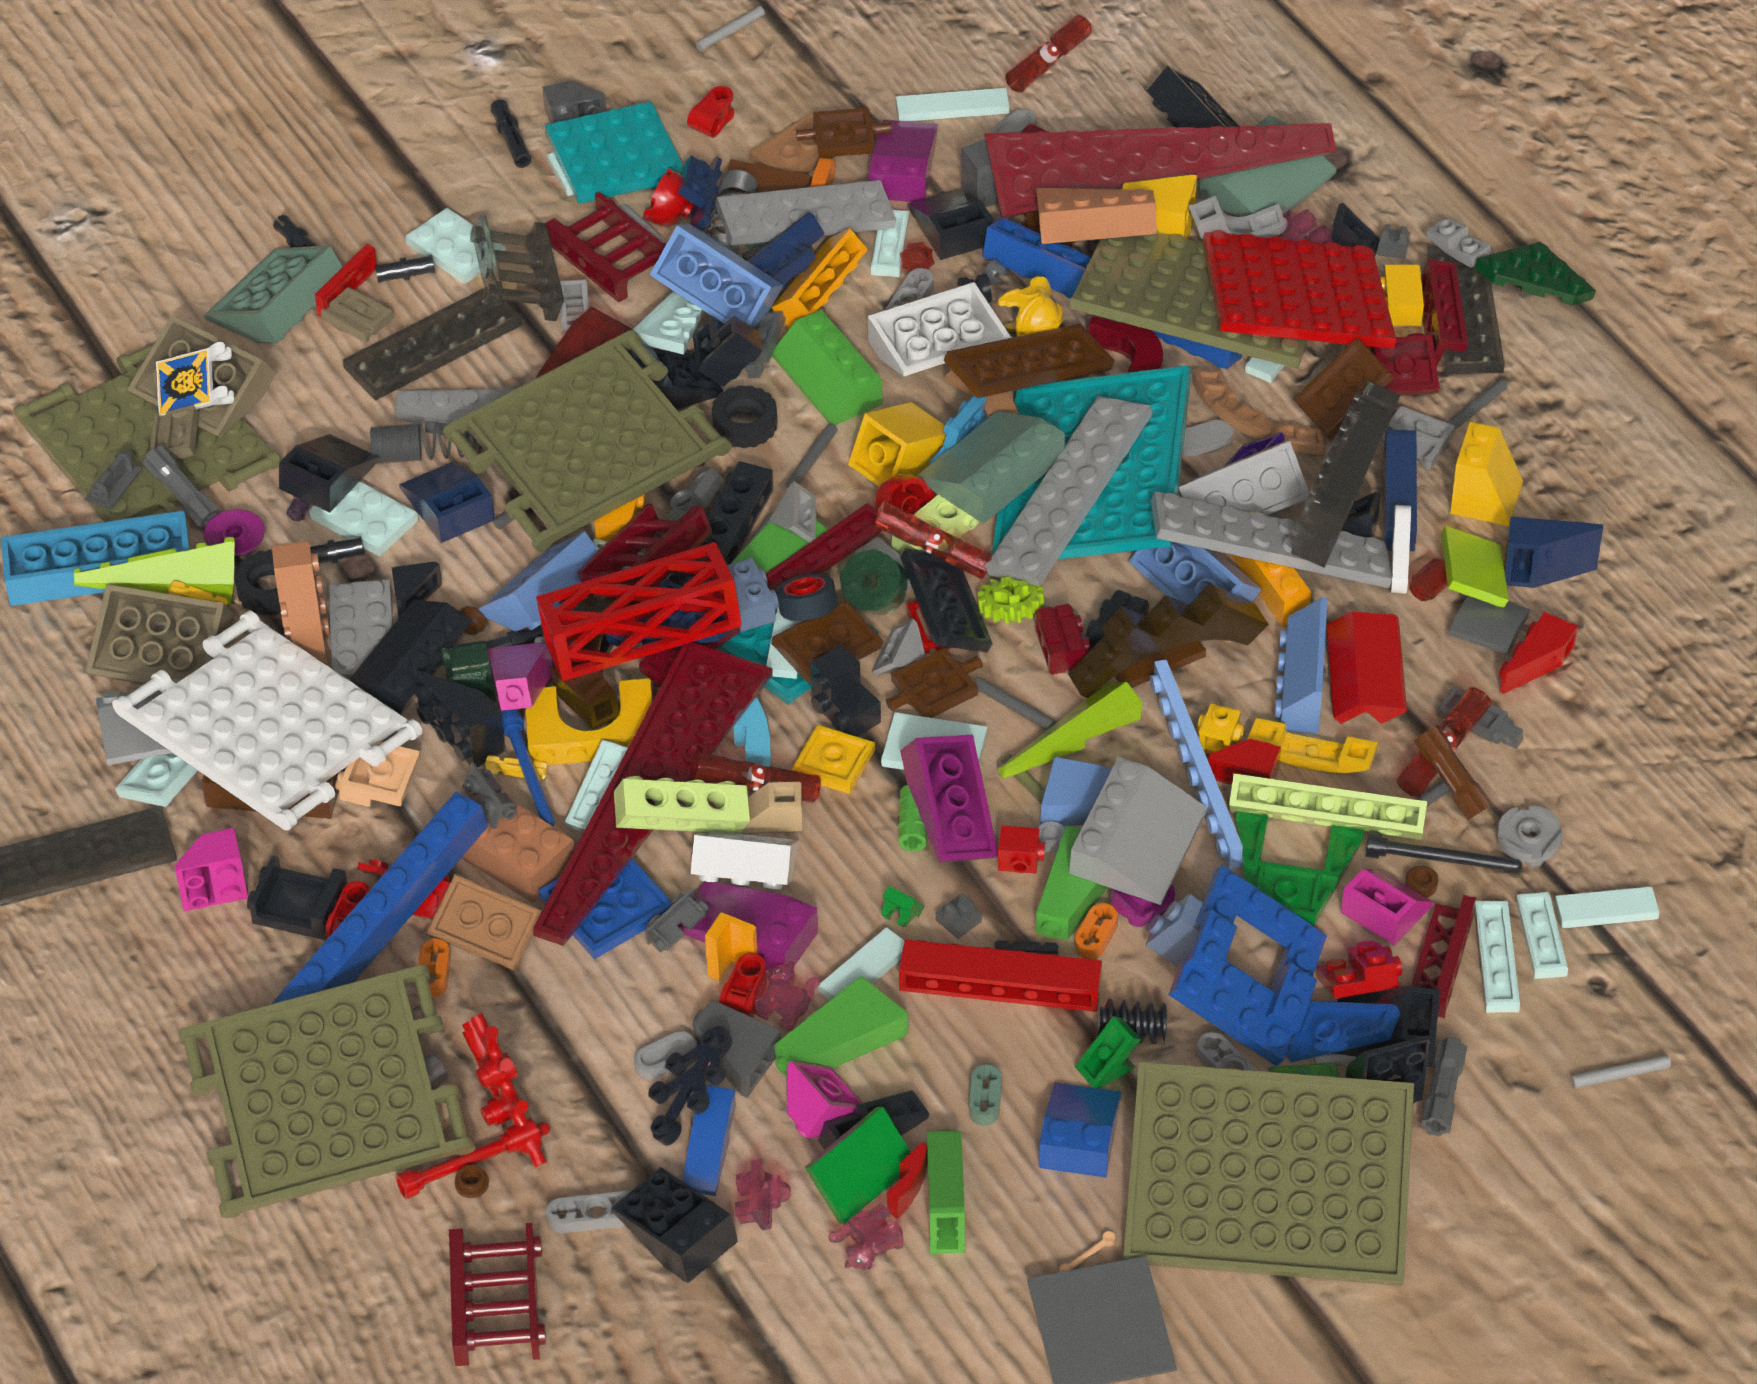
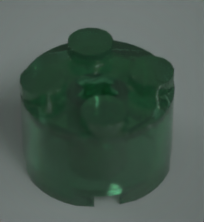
(891, 582)
(470, 666)

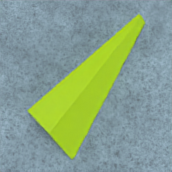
(204, 567)
(1103, 711)

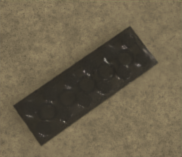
(1484, 343)
(429, 344)
(84, 855)

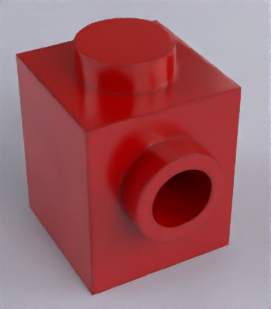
(1020, 849)

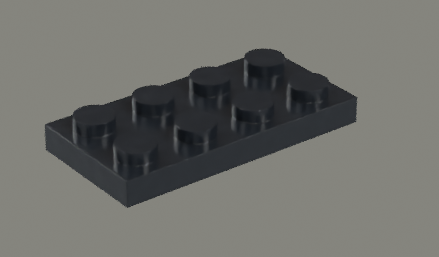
(946, 602)

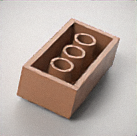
(521, 853)

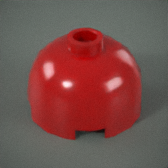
(666, 204)
(904, 492)

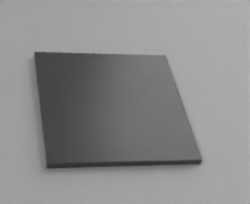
(1102, 1323)

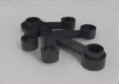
(713, 1046)

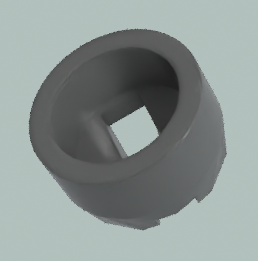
(994, 270)

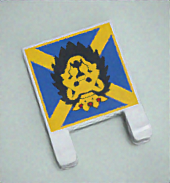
(189, 380)

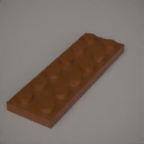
(1028, 360)

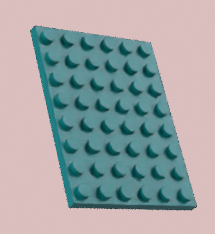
(1123, 512)

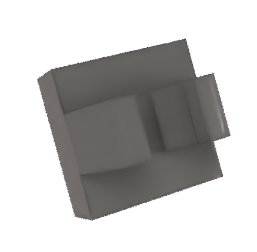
(1393, 242)
(959, 916)

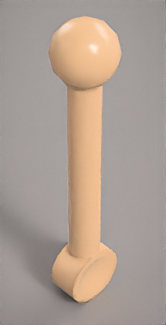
(1108, 1239)

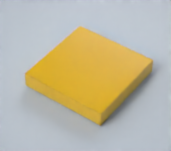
(835, 758)

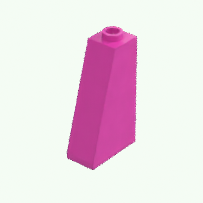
(519, 673)

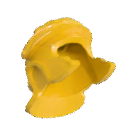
(1037, 308)

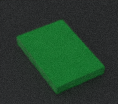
(859, 1165)

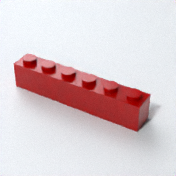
(1000, 975)

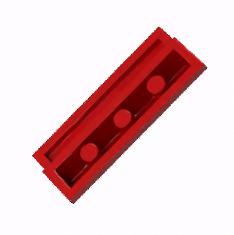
(1366, 666)

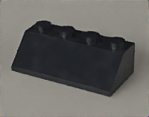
(1187, 102)
(409, 647)

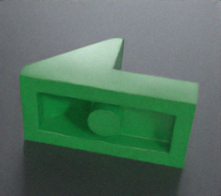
(1109, 1054)

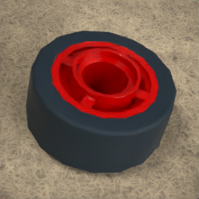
(806, 597)

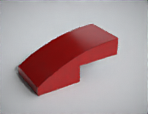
(912, 1175)

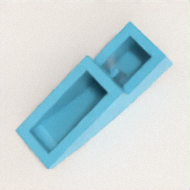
(754, 734)

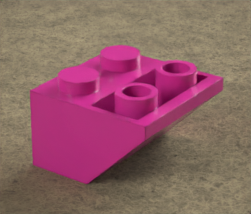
(211, 871)
(1383, 904)

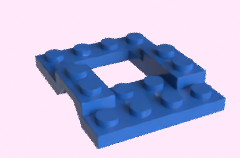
(1228, 996)

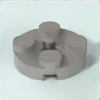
(1530, 849)

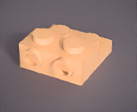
(385, 783)

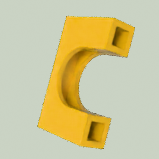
(558, 743)

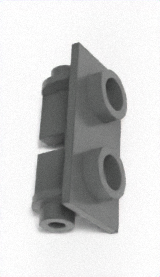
(114, 481)
(486, 791)
(665, 927)

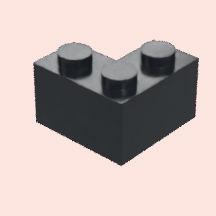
(725, 348)
(840, 694)

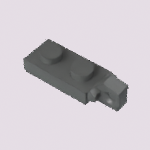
(770, 329)
(1493, 726)

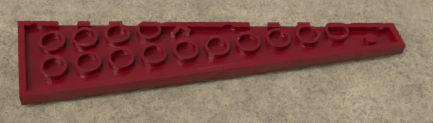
(1123, 156)
(689, 715)

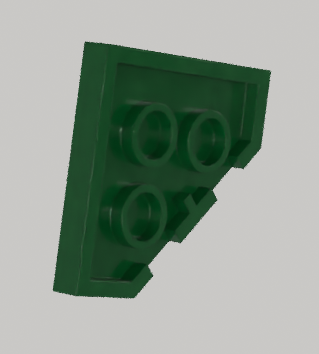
(1537, 272)

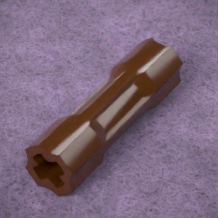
(1439, 752)

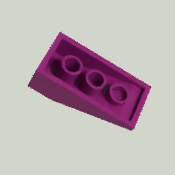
(904, 160)
(950, 796)
(781, 922)

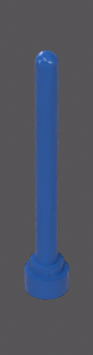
(512, 728)

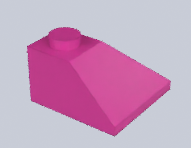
(817, 1096)

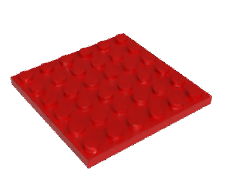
(1297, 289)

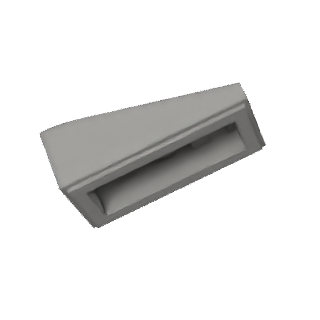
(573, 288)

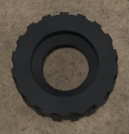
(742, 399)
(249, 571)

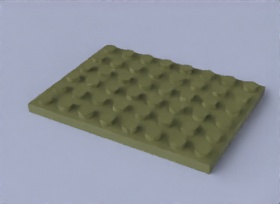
(1166, 288)
(1270, 1173)

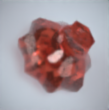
(916, 256)

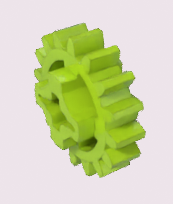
(1010, 600)

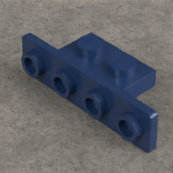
(700, 187)
(790, 250)

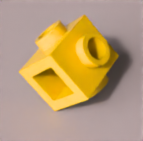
(1219, 728)

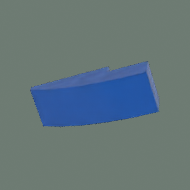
(710, 1141)

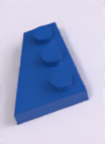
(1340, 1027)

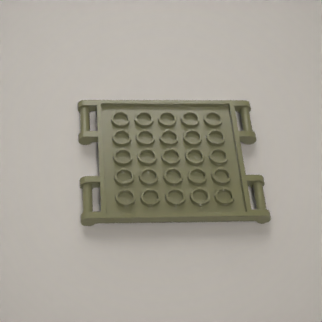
(106, 420)
(586, 438)
(325, 1090)

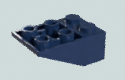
(450, 500)
(1549, 550)

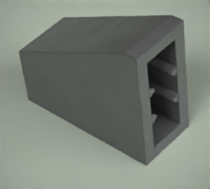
(751, 1046)

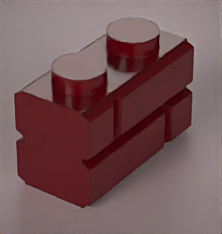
(1060, 637)

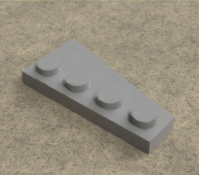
(442, 405)

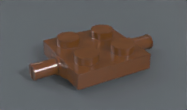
(843, 132)
(934, 683)

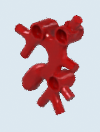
(495, 1074)

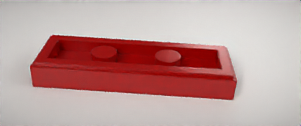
(350, 276)

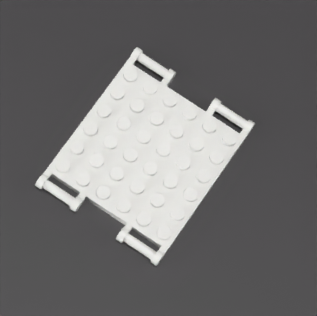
(267, 721)

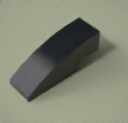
(903, 1109)

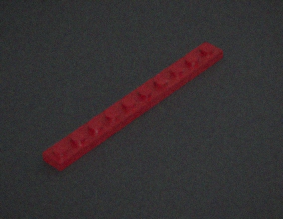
(812, 559)

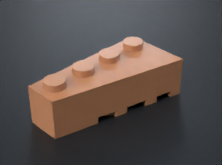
(1094, 214)
(299, 597)

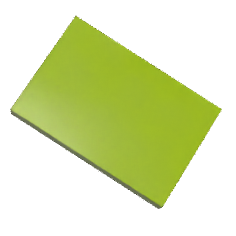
(1474, 566)

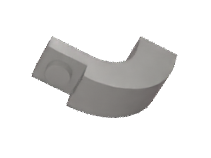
(1210, 218)

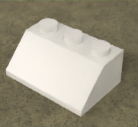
(744, 858)

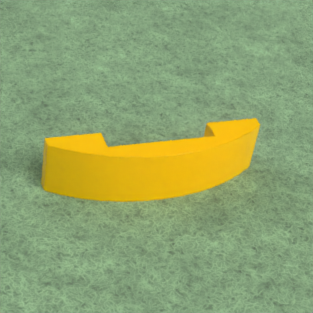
(1315, 753)

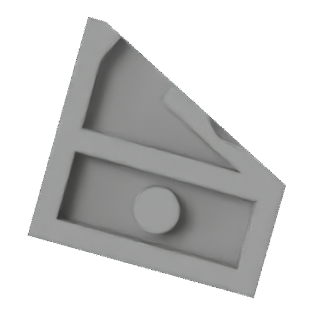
(1431, 434)

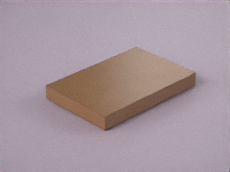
(786, 152)
(484, 923)

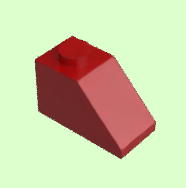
(1245, 758)

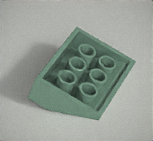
(1266, 186)
(275, 293)
(995, 463)

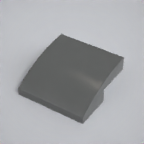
(1489, 624)

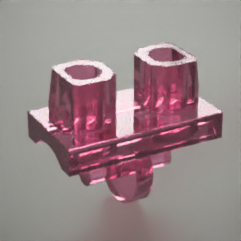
(1301, 226)
(765, 1193)

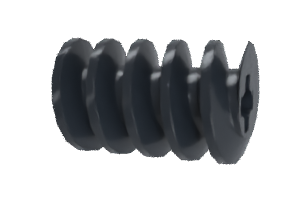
(1139, 1021)

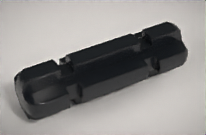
(1030, 947)

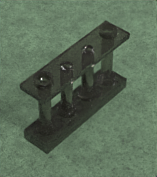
(539, 259)

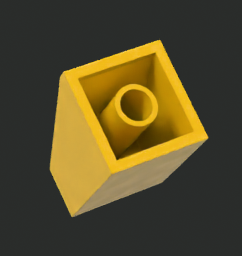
(1171, 202)
(896, 442)
(1485, 477)

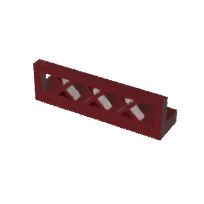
(1443, 307)
(1451, 957)

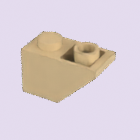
(775, 808)

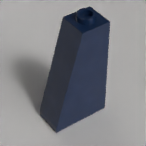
(1399, 481)

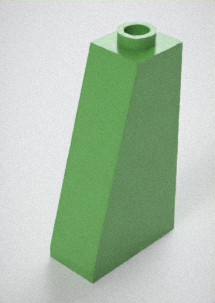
(774, 546)
(1065, 896)
(844, 1028)
(945, 1192)

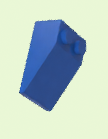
(1079, 1129)

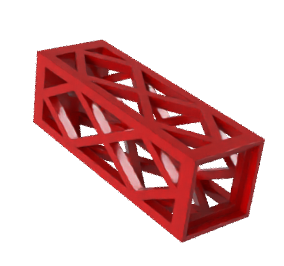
(655, 602)

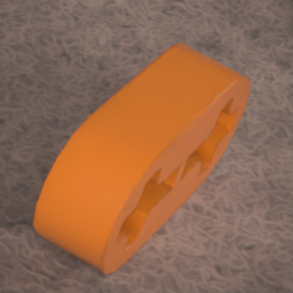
(824, 172)
(1101, 933)
(440, 967)

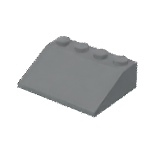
(122, 739)
(1136, 832)

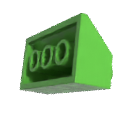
(828, 369)

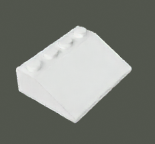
(924, 330)

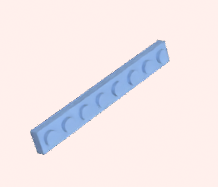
(1198, 771)

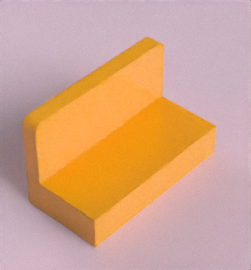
(727, 942)

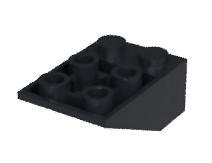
(952, 222)
(683, 381)
(324, 470)
(460, 717)
(1417, 1016)
(1394, 1063)
(676, 1224)

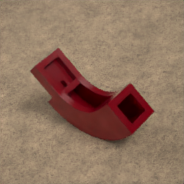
(1132, 341)

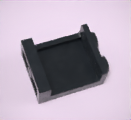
(295, 899)

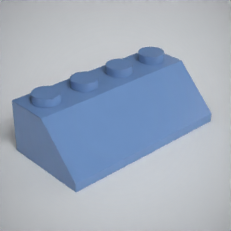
(714, 277)
(554, 569)
(1187, 570)
(1302, 668)

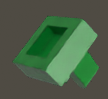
(903, 903)

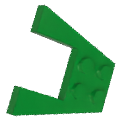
(1296, 888)

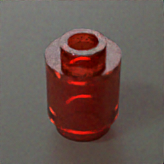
(1429, 580)

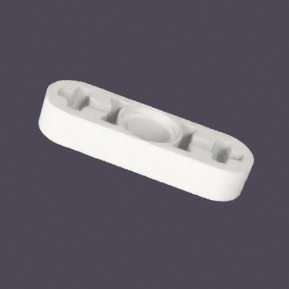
(1400, 548)

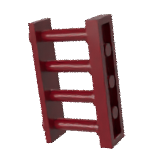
(600, 267)
(638, 535)
(464, 1281)

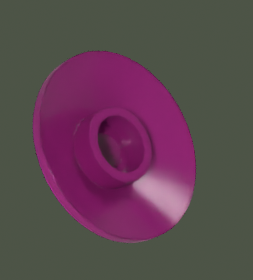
(241, 524)

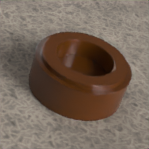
(1422, 880)

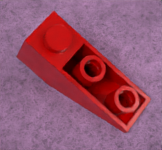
(1542, 651)

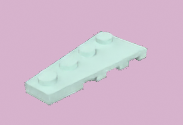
(670, 324)

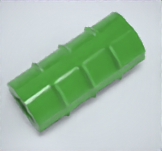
(911, 828)

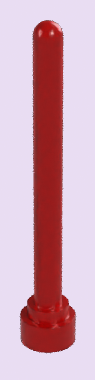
(411, 1182)

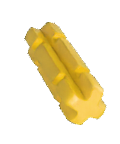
(178, 588)
(512, 768)

